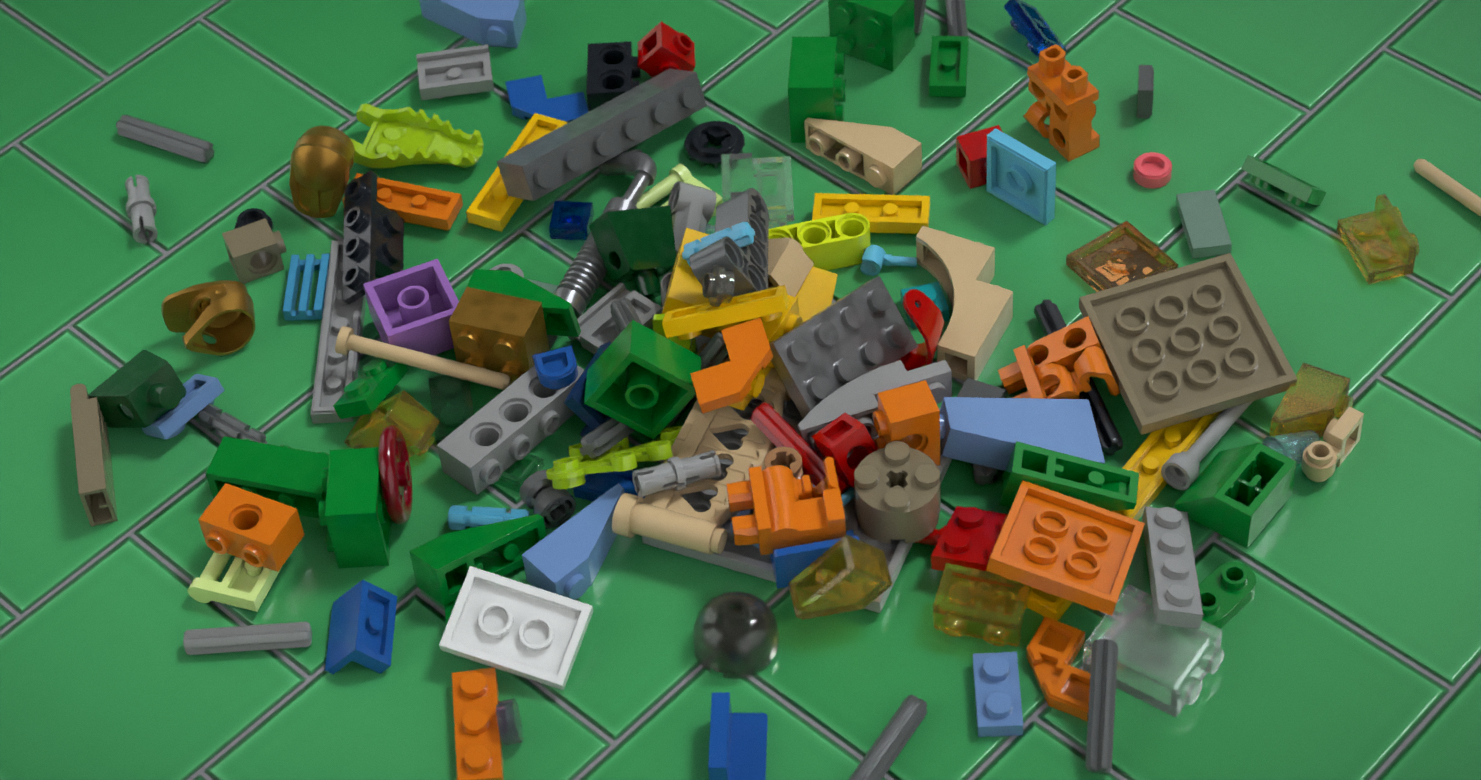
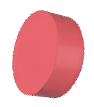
(1152, 170)

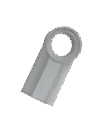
(690, 208)

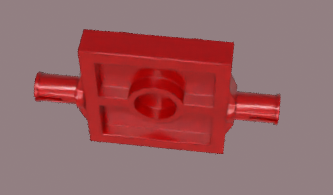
(966, 538)

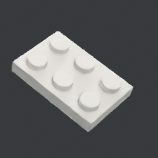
(516, 628)

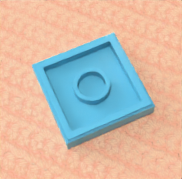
(1021, 176)

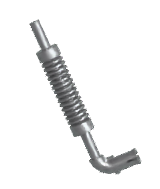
(588, 267)

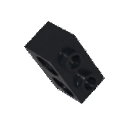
(610, 71)

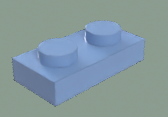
(200, 392)
(997, 694)

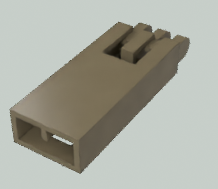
(92, 457)

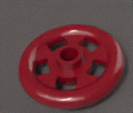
(395, 474)

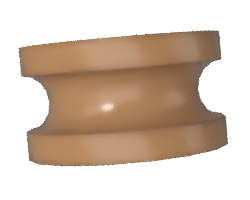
(785, 456)

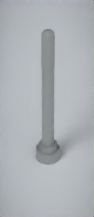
(1184, 467)

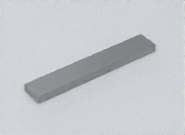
(334, 369)

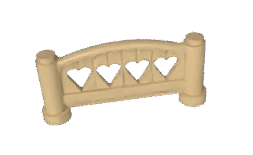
(666, 513)

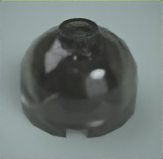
(736, 635)

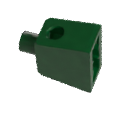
(636, 246)
(143, 387)

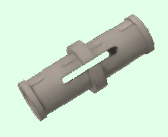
(141, 209)
(676, 473)

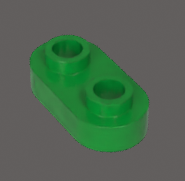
(1226, 595)

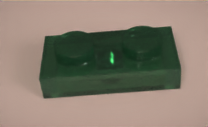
(450, 404)

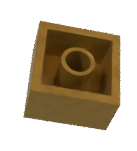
(498, 331)

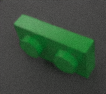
(948, 66)
(1296, 190)
(369, 388)

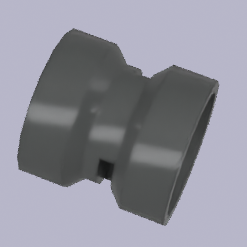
(551, 503)

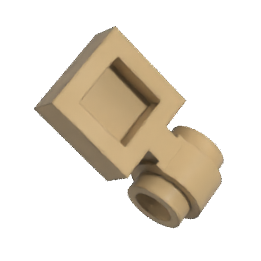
(1340, 438)

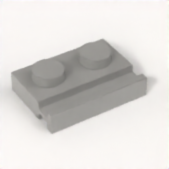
(454, 72)
(598, 324)

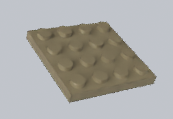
(1187, 343)

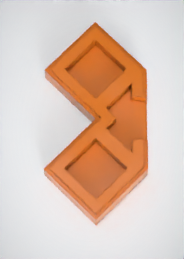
(731, 380)
(1051, 659)

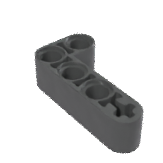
(746, 263)

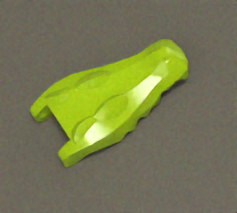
(412, 138)

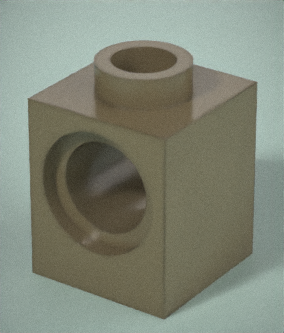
(254, 250)

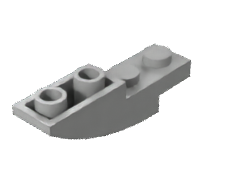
(860, 395)

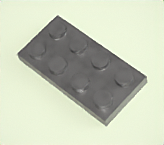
(841, 344)

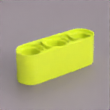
(831, 240)

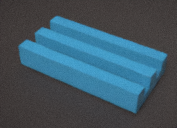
(308, 267)

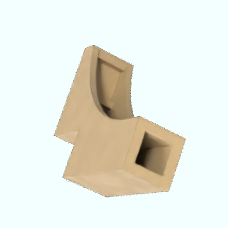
(978, 307)

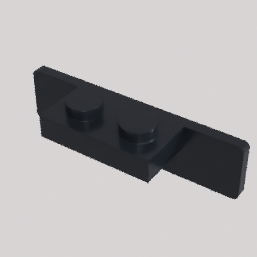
(371, 238)

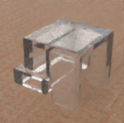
(768, 176)

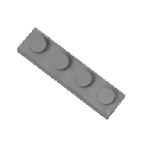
(1172, 568)

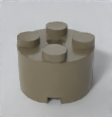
(897, 494)

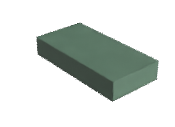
(1203, 223)

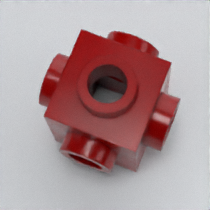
(664, 50)

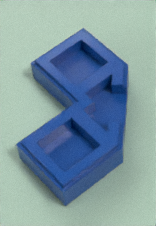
(529, 97)

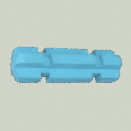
(741, 234)
(460, 517)

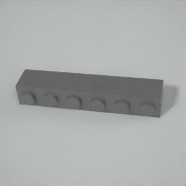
(601, 134)

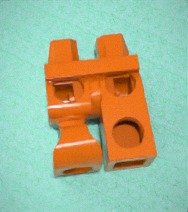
(1068, 100)
(1059, 365)
(786, 508)

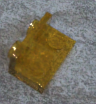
(1379, 242)
(980, 605)

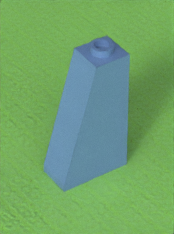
(988, 428)

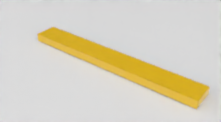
(1148, 463)

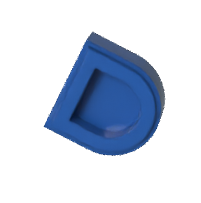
(556, 367)

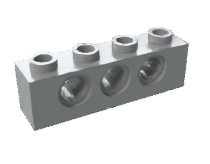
(504, 431)

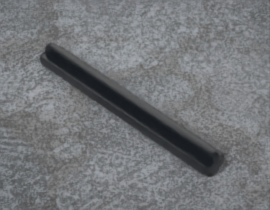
(1109, 437)

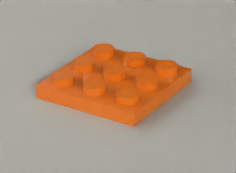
(1066, 547)

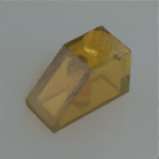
(1312, 402)
(399, 410)
(840, 580)

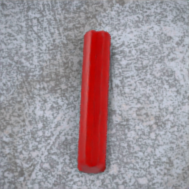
(783, 435)

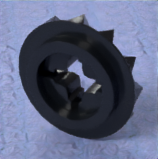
(717, 133)

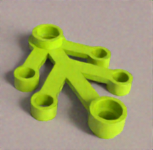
(571, 471)

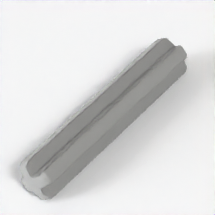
(247, 638)

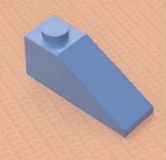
(482, 21)
(575, 551)

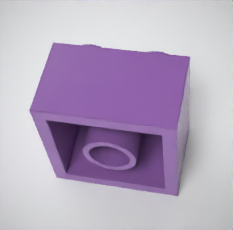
(414, 308)

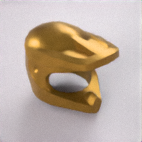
(320, 170)
(211, 309)

